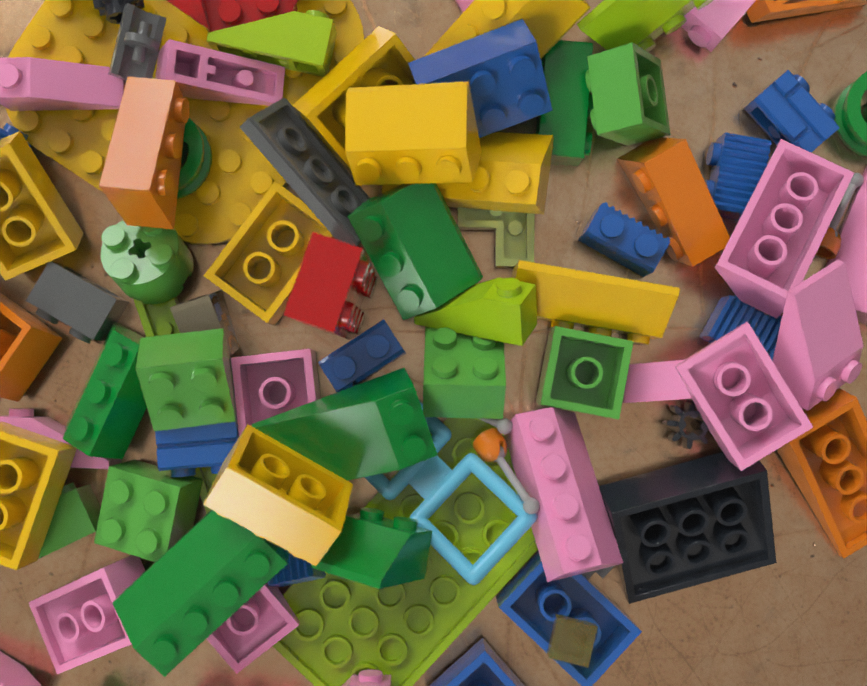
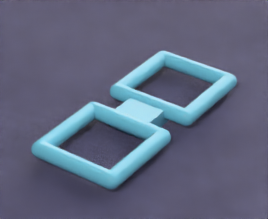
(436, 482)

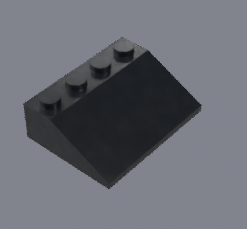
(690, 524)

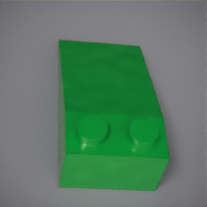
(359, 429)

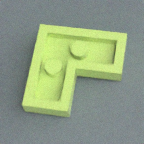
(512, 233)

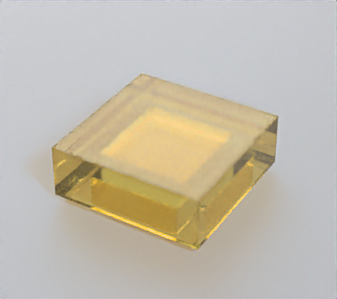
(572, 640)

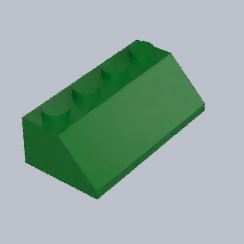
(195, 589)

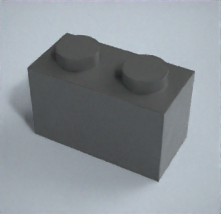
(76, 301)

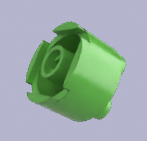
(146, 261)

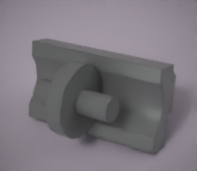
(137, 43)

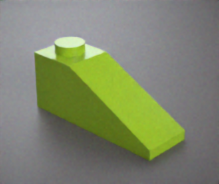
(288, 40)
(489, 310)

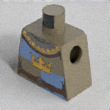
(206, 313)

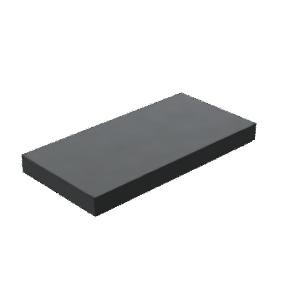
(307, 167)

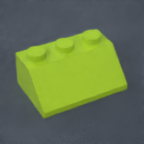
(636, 21)

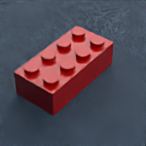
(331, 287)

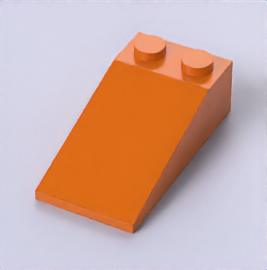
(23, 348)
(832, 469)

